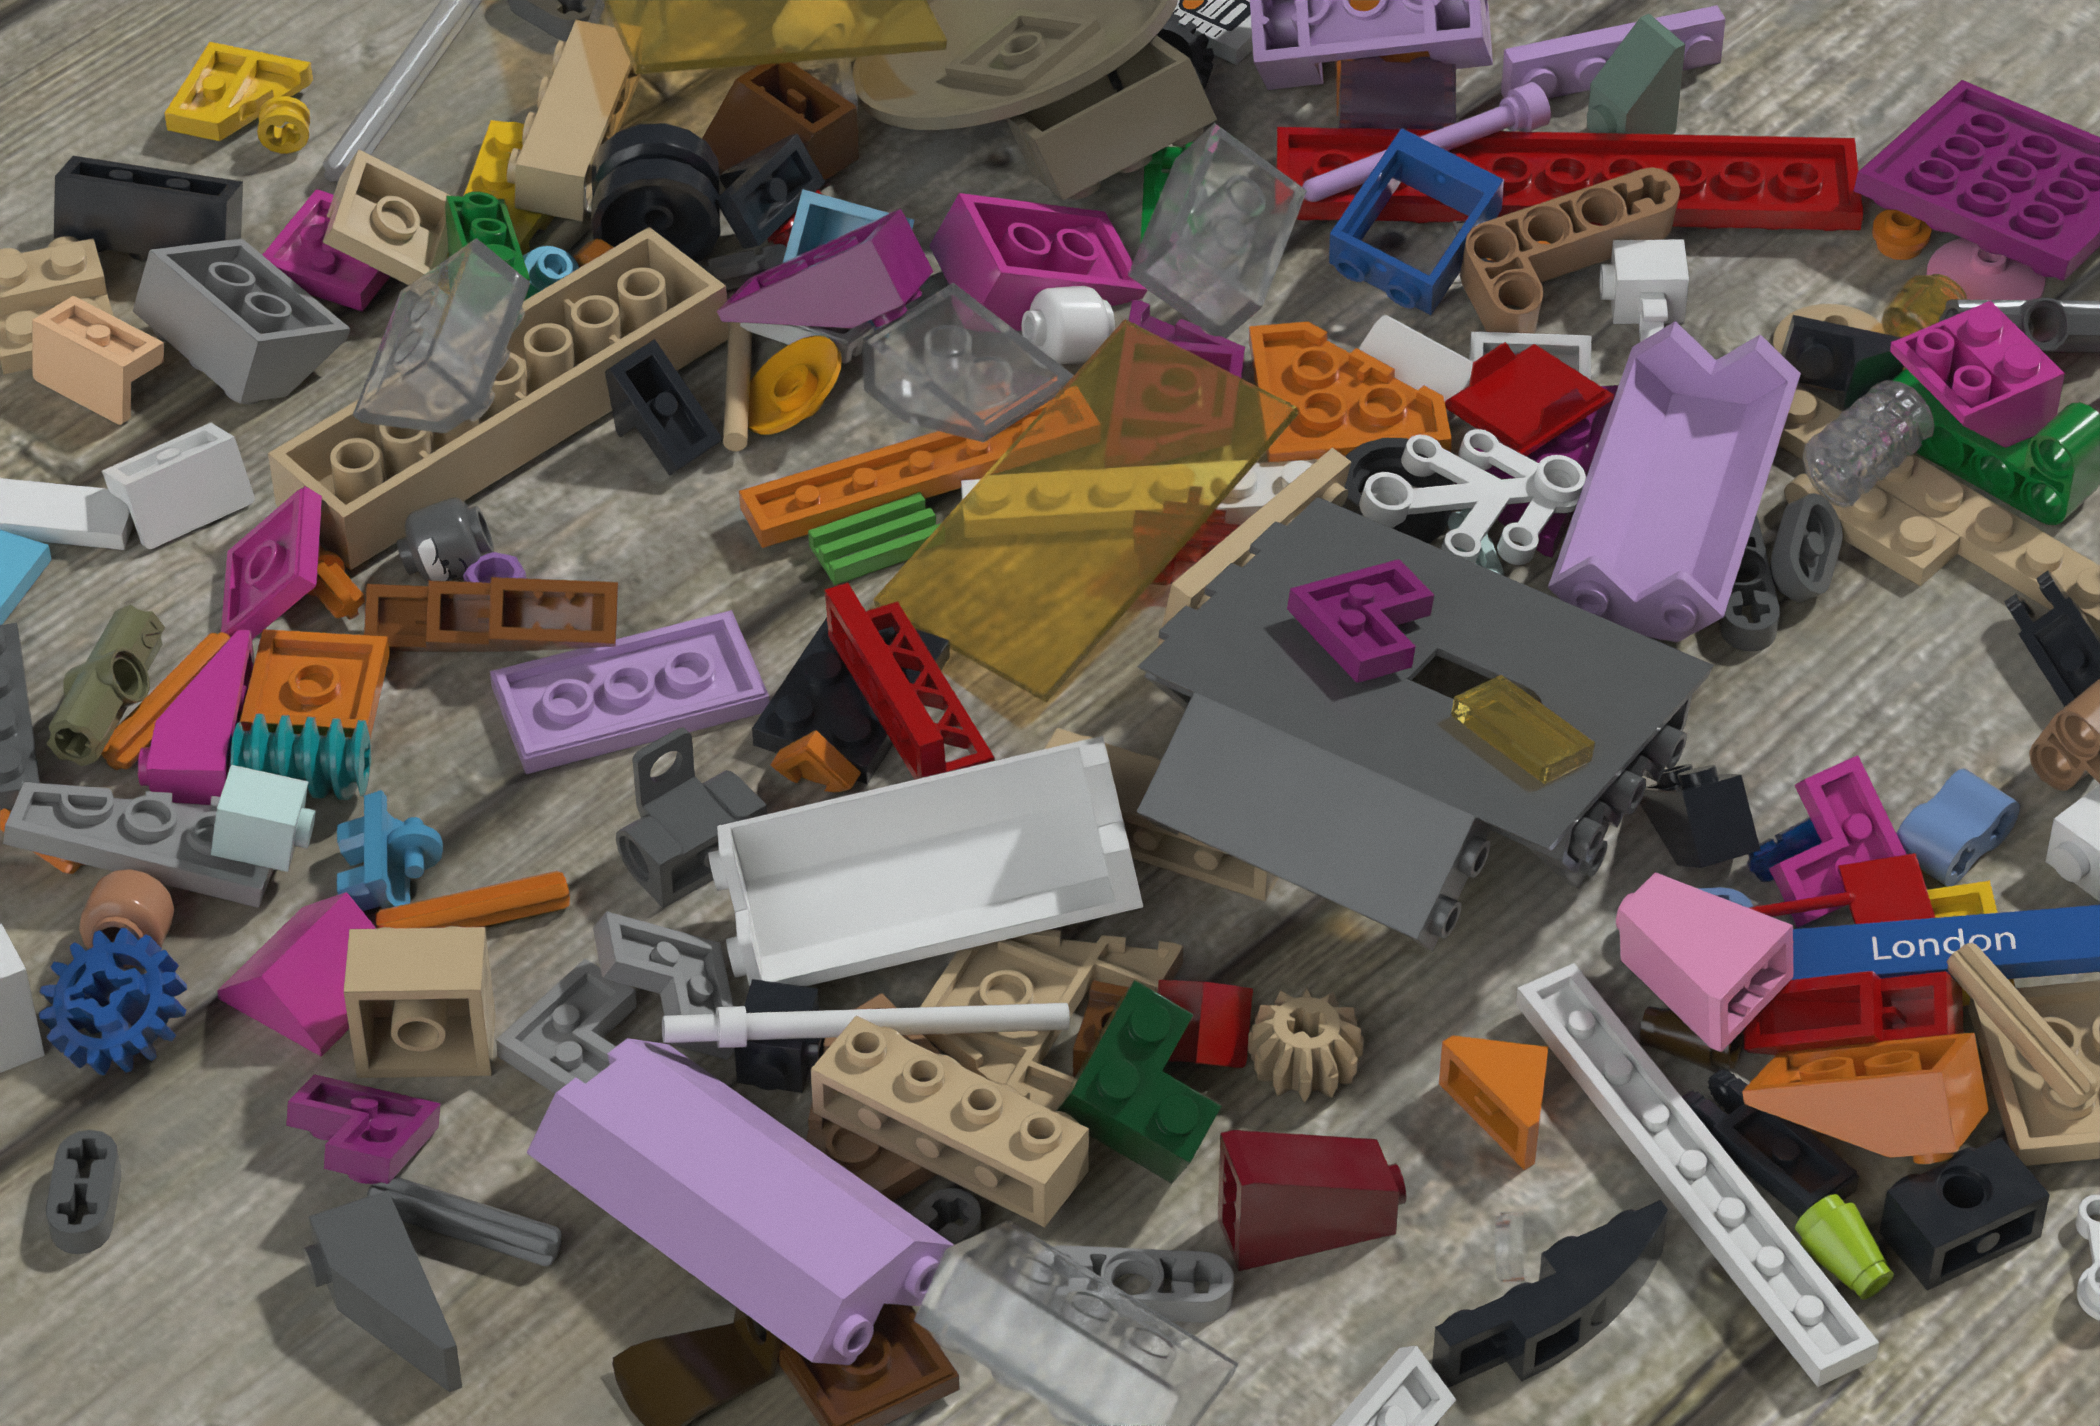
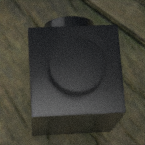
(778, 1062)

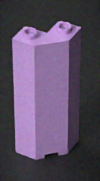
(1675, 484)
(738, 1199)

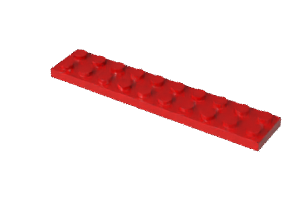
(1720, 177)

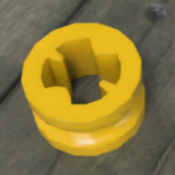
(277, 112)

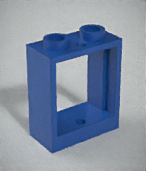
(1436, 175)

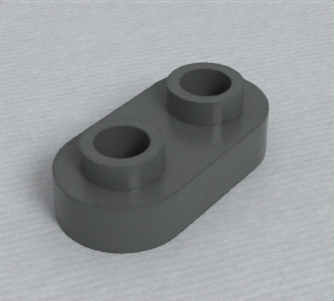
(1806, 548)

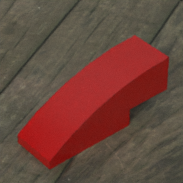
(1856, 1011)

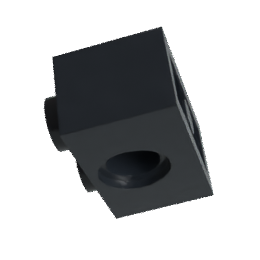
(1963, 1213)

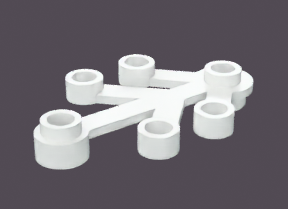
(1548, 486)

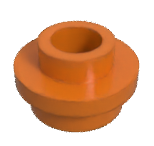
(1900, 234)

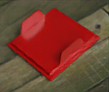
(1526, 397)

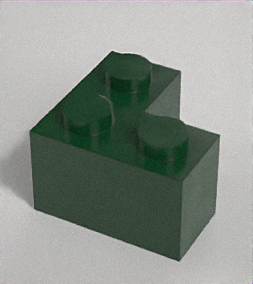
(1127, 1094)

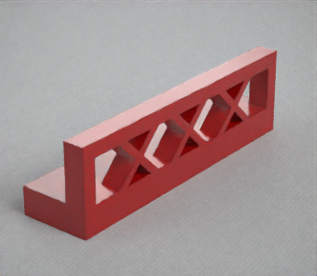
(890, 694)

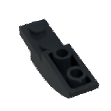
(1577, 1296)

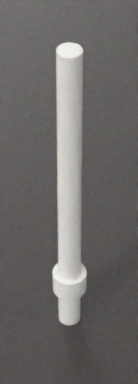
(734, 1026)

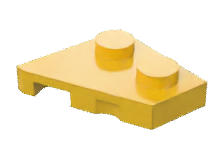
(229, 89)

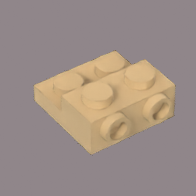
(388, 219)
(38, 282)

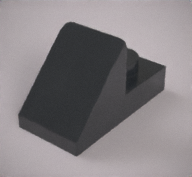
(767, 189)
(1840, 357)
(656, 401)

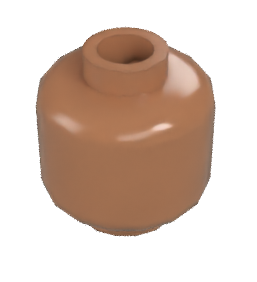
(127, 901)

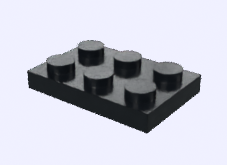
(827, 699)

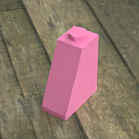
(1704, 955)

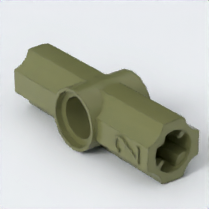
(105, 685)

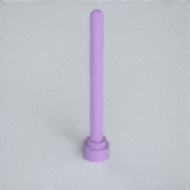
(1522, 110)

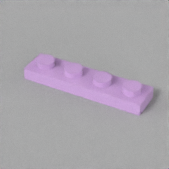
(1573, 61)

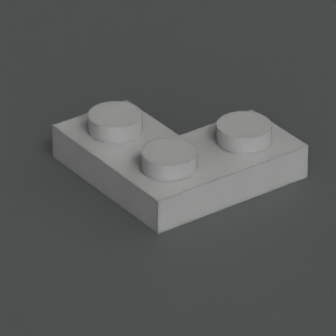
(675, 964)
(566, 1029)

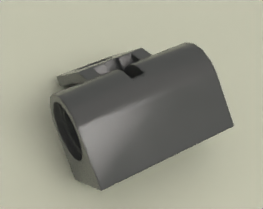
(679, 819)

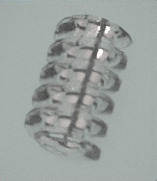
(1867, 442)

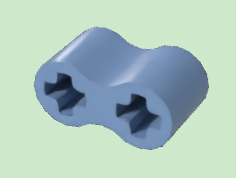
(1958, 826)

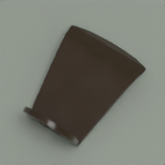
(694, 1371)

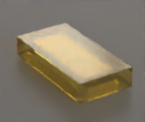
(1523, 729)

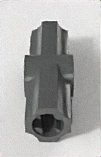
(2057, 324)

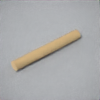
(737, 388)

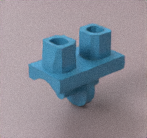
(390, 853)

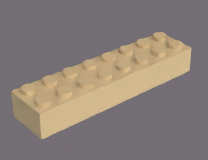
(542, 395)

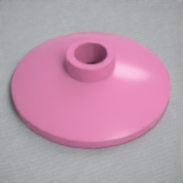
(1985, 274)

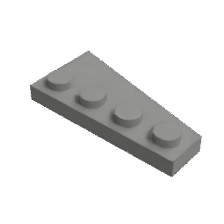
(134, 834)

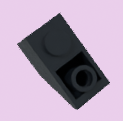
(1701, 815)

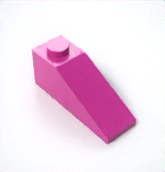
(196, 731)

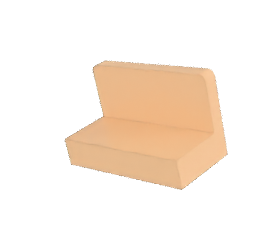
(92, 357)

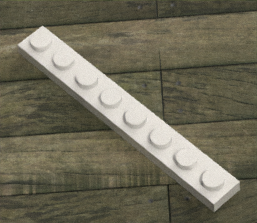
(1698, 1176)

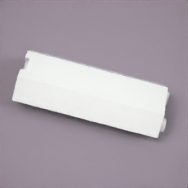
(926, 866)

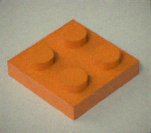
(316, 678)

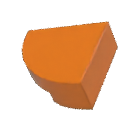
(816, 761)

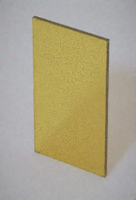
(1086, 508)

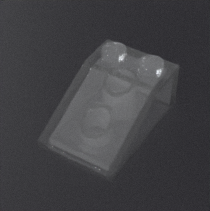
(957, 368)

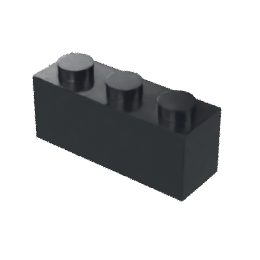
(143, 206)

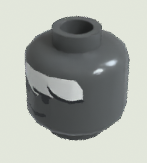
(444, 540)

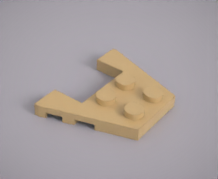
(1036, 971)

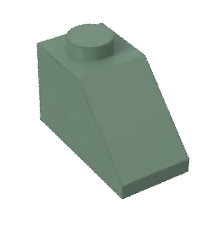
(1639, 83)

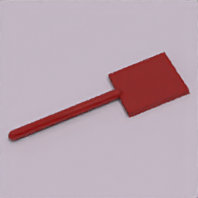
(1874, 891)

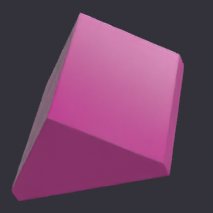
(300, 975)

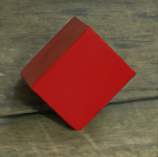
(1219, 1024)

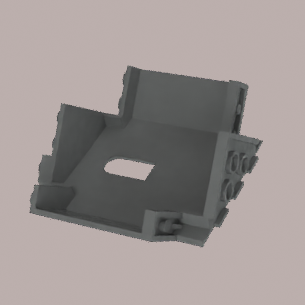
(1374, 781)

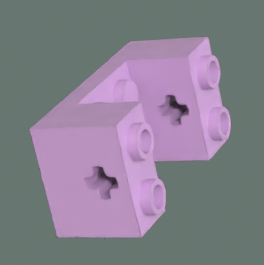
(1299, 35)

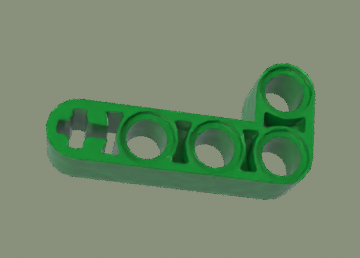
(2038, 476)

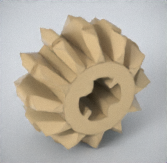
(1305, 1044)

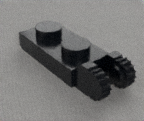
(2059, 640)
(1771, 1149)

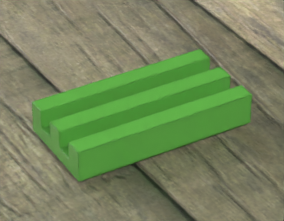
(872, 532)

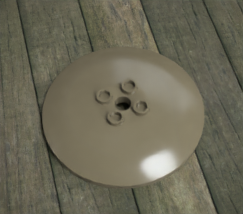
(1005, 59)

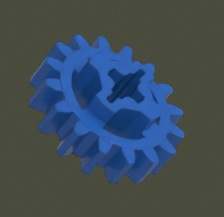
(119, 1003)

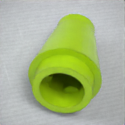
(1843, 1245)

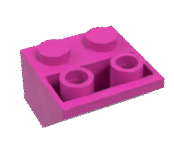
(1985, 373)

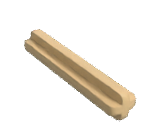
(2022, 1025)

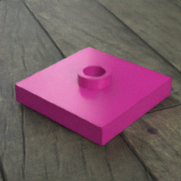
(272, 565)

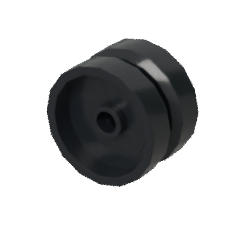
(658, 181)

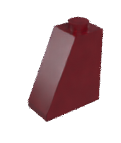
(1303, 1194)

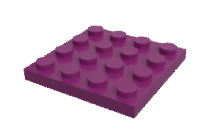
(1996, 179)

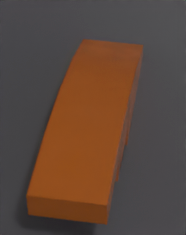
(493, 615)

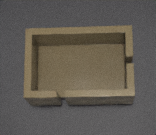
(1106, 132)

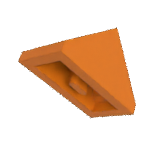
(1499, 1089)

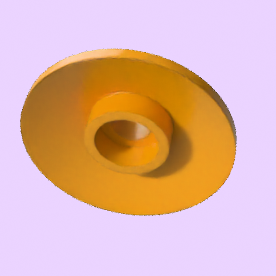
(793, 384)

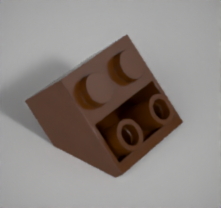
(782, 102)

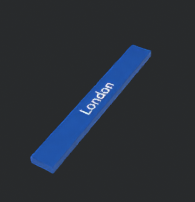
(2016, 942)

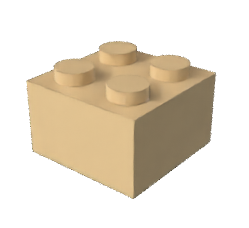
(420, 1002)

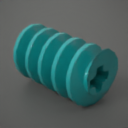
(307, 756)

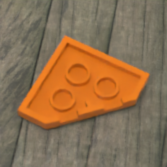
(1338, 394)

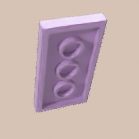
(630, 692)

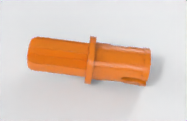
(335, 587)

